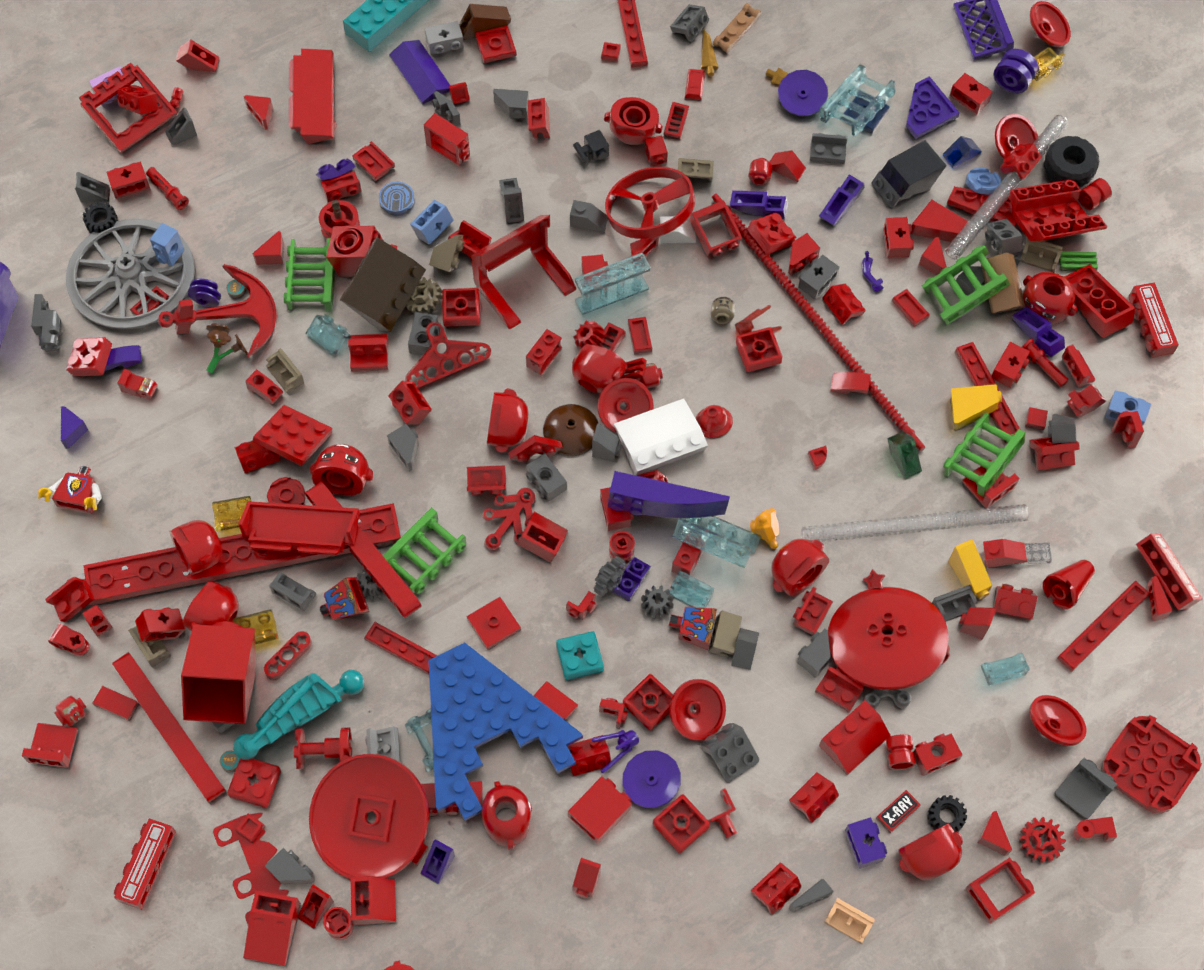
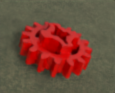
(1051, 843)

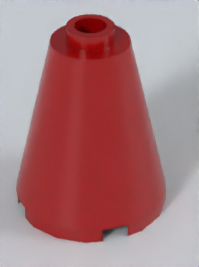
(1068, 583)

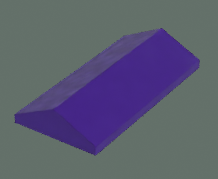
(419, 70)

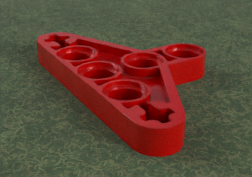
(453, 352)

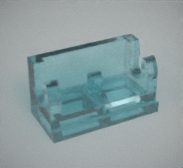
(691, 590)
(1005, 669)

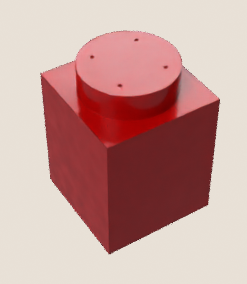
(218, 673)

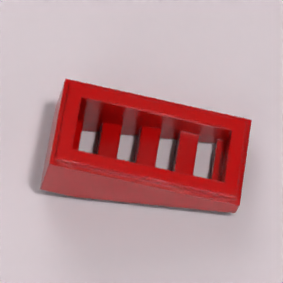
(678, 108)
(616, 340)
(1159, 603)

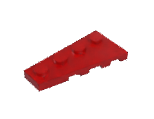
(971, 202)

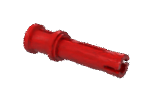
(154, 175)
(1038, 356)

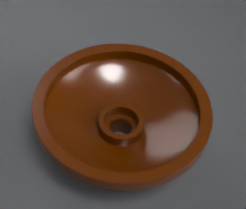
(576, 438)

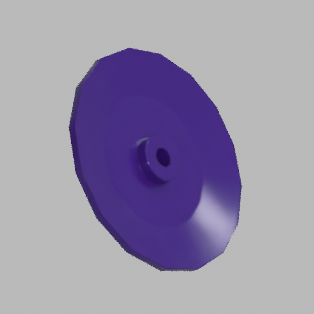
(802, 92)
(651, 779)

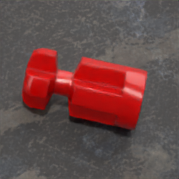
(176, 97)

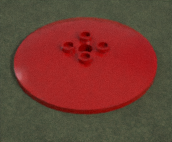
(891, 660)
(341, 813)

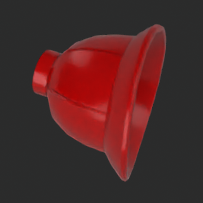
(714, 421)

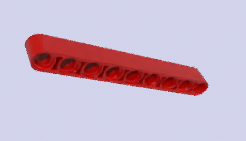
(371, 559)
(169, 727)

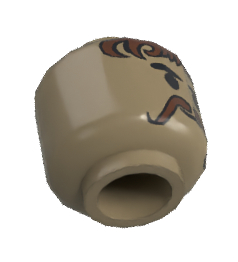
(723, 310)

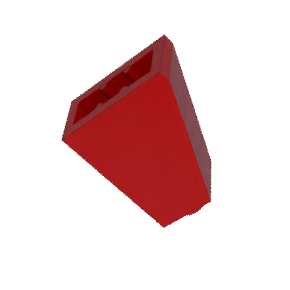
(937, 222)

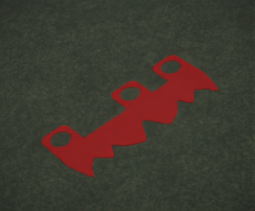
(257, 856)

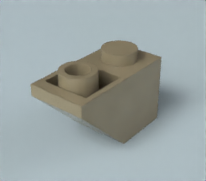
(446, 254)

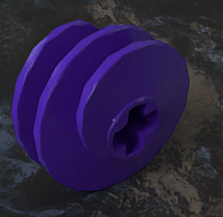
(204, 292)

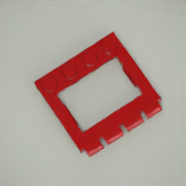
(137, 130)

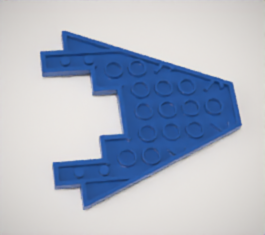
(475, 705)

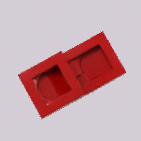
(850, 381)

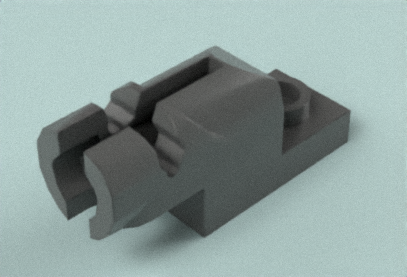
(45, 324)

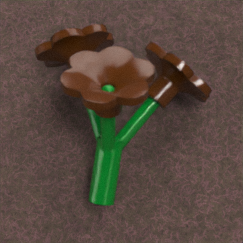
(219, 336)

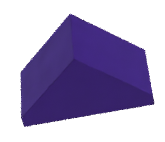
(71, 427)
(437, 861)

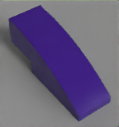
(842, 200)
(758, 203)
(1040, 331)

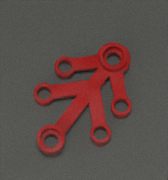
(511, 515)

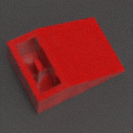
(271, 927)

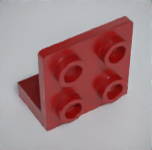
(999, 489)
(51, 745)

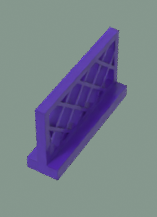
(999, 24)

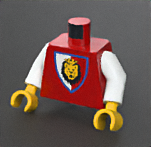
(74, 491)

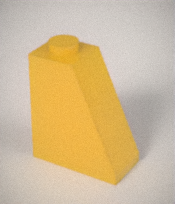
(972, 403)
(970, 568)

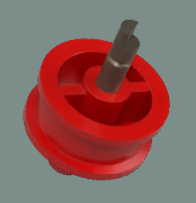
(337, 214)

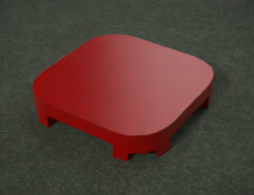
(1151, 764)

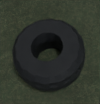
(1072, 149)

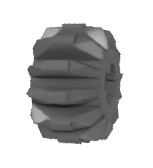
(368, 590)
(650, 598)

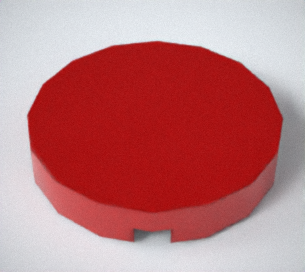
(286, 491)

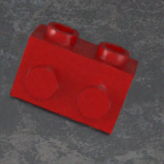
(1021, 160)
(341, 186)
(473, 238)
(843, 303)
(254, 456)
(1015, 602)
(812, 612)
(589, 756)
(814, 796)

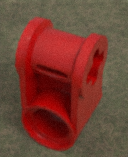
(69, 640)

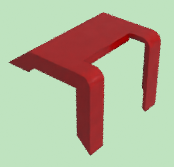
(532, 236)

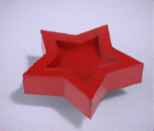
(874, 580)

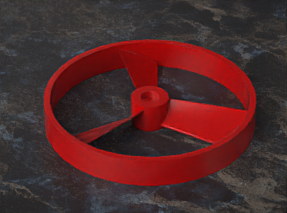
(651, 201)

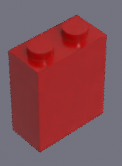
(600, 809)

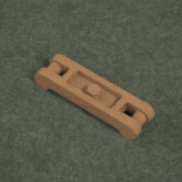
(737, 28)

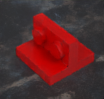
(368, 352)
(1053, 455)

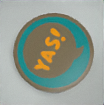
(235, 289)
(229, 761)

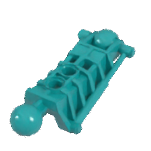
(296, 707)

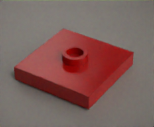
(495, 44)
(493, 623)

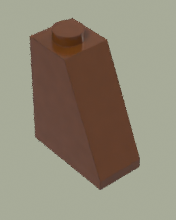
(482, 18)

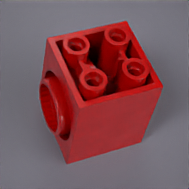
(349, 247)

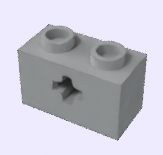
(444, 37)

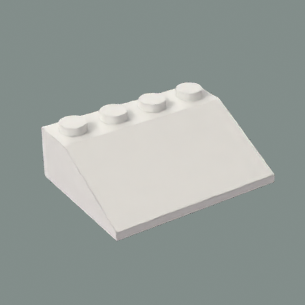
(660, 437)

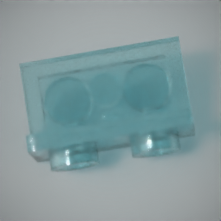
(327, 333)

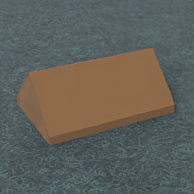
(1010, 297)

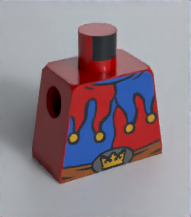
(344, 600)
(695, 625)

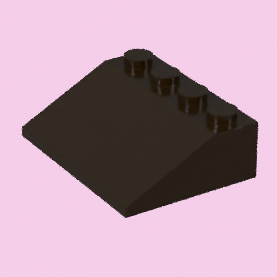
(382, 285)

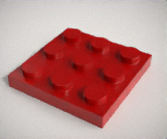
(292, 435)

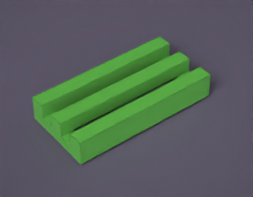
(1077, 258)

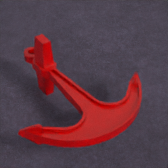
(258, 307)

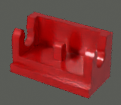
(538, 117)

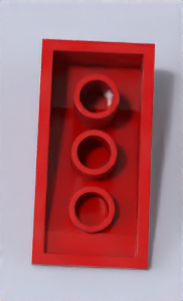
(1100, 301)

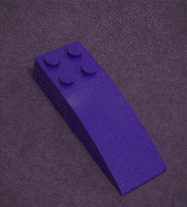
(663, 499)

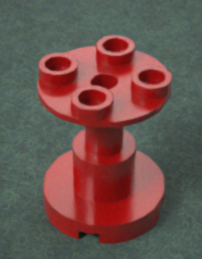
(330, 748)

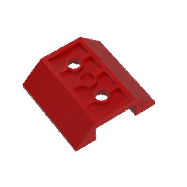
(1052, 211)

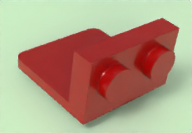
(486, 478)

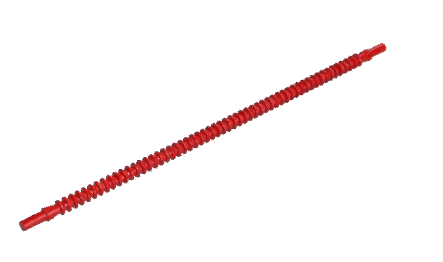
(818, 322)

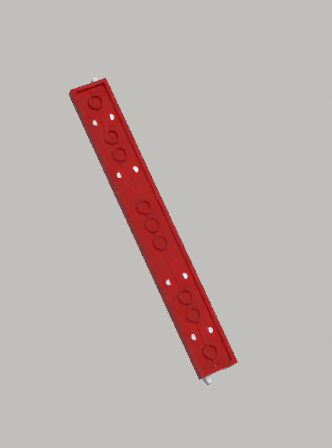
(165, 570)

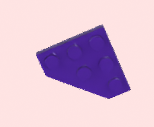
(929, 108)

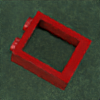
(447, 139)
(709, 212)
(984, 902)

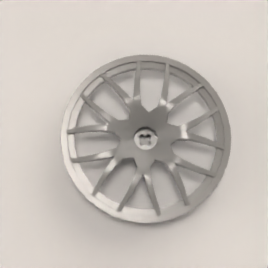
(127, 277)

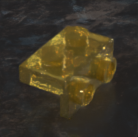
(1047, 62)
(229, 512)
(263, 623)

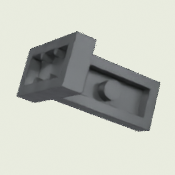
(512, 200)

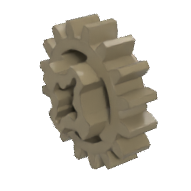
(425, 297)

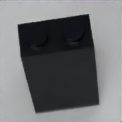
(913, 170)

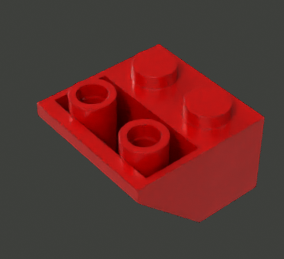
(542, 537)
(373, 900)

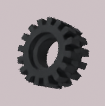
(98, 210)
(954, 805)

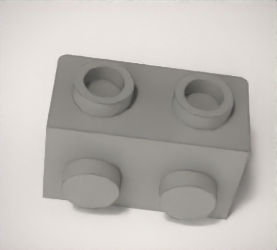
(383, 742)

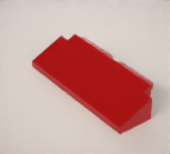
(313, 94)
(299, 527)

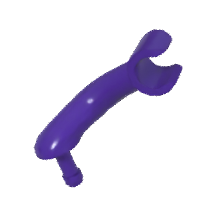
(866, 265)

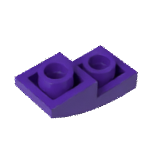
(329, 171)
(125, 356)
(632, 578)

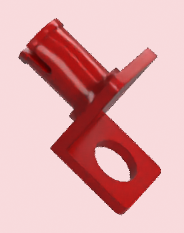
(723, 818)

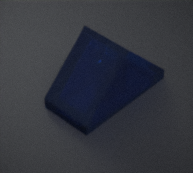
(961, 151)

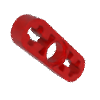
(302, 648)

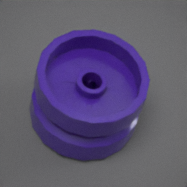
(1016, 71)

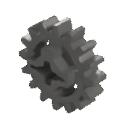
(609, 576)

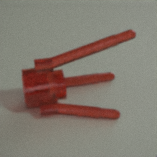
(746, 326)

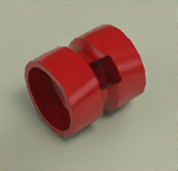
(1094, 194)
(622, 546)
(900, 752)
(338, 923)

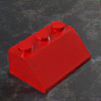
(855, 737)

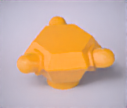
(767, 527)

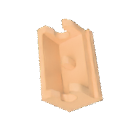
(849, 920)

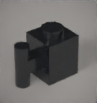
(594, 145)

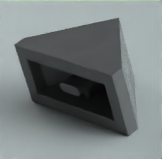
(181, 128)
(90, 189)
(745, 648)

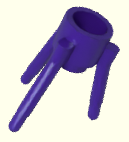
(626, 741)

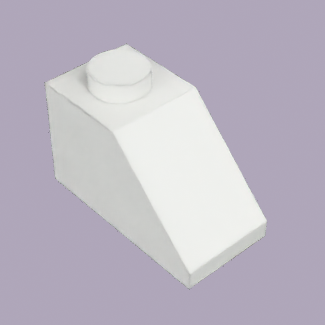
(682, 234)

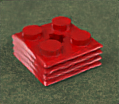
(771, 233)
(457, 316)
(766, 342)
(89, 356)
(650, 714)
(260, 792)
(681, 810)

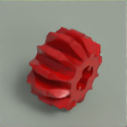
(589, 333)

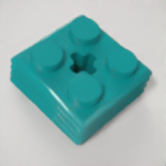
(584, 644)

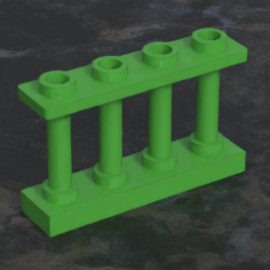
(326, 282)
(981, 292)
(995, 468)
(416, 534)

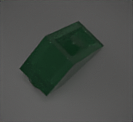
(905, 454)

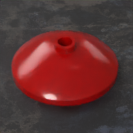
(1050, 24)
(1012, 131)
(627, 391)
(707, 713)
(1057, 720)

